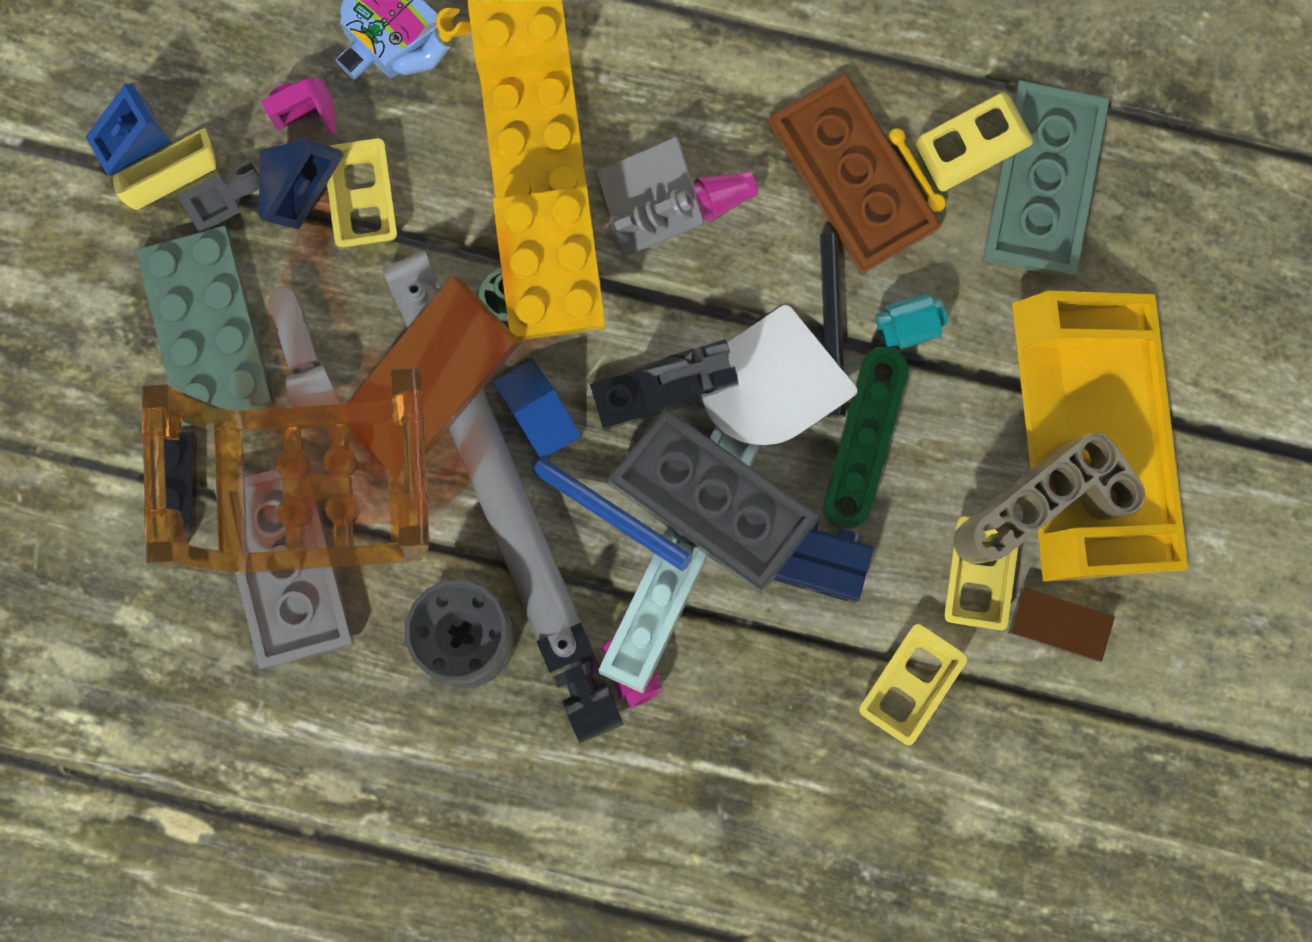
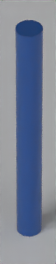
(613, 514)

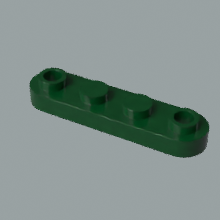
(865, 437)

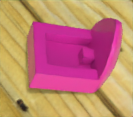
(296, 101)

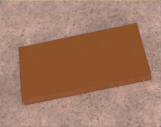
(853, 173)
(458, 351)

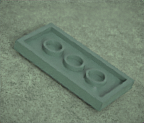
(1047, 187)
(205, 321)

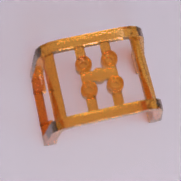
(166, 539)

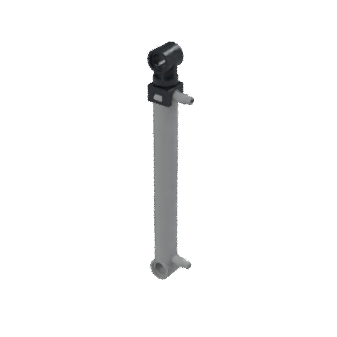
(517, 532)

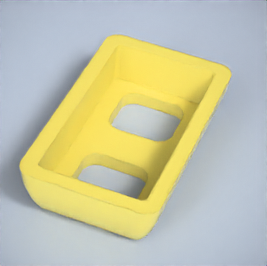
(979, 152)
(165, 170)
(345, 201)
(997, 577)
(926, 695)

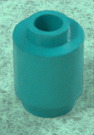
(911, 321)

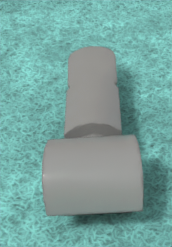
(309, 380)

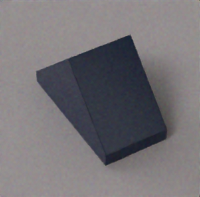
(294, 179)

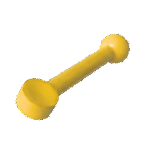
(935, 201)

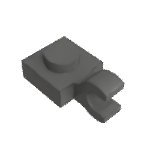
(214, 198)

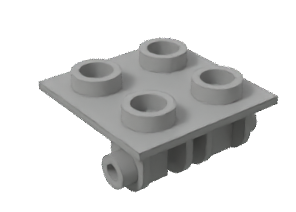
(649, 198)

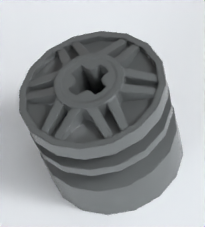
(440, 614)

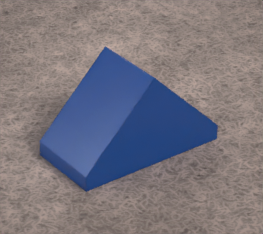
(126, 131)
(537, 409)

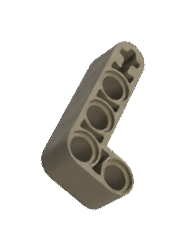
(1041, 504)

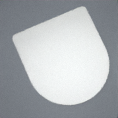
(782, 380)

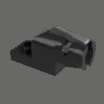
(664, 384)

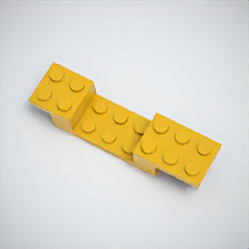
(536, 168)

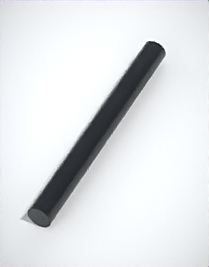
(832, 304)

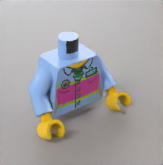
(396, 36)

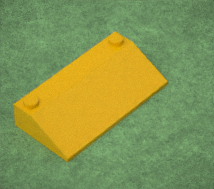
(1100, 369)

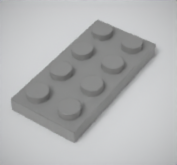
(288, 611)

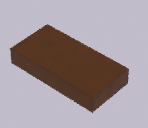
(1061, 624)

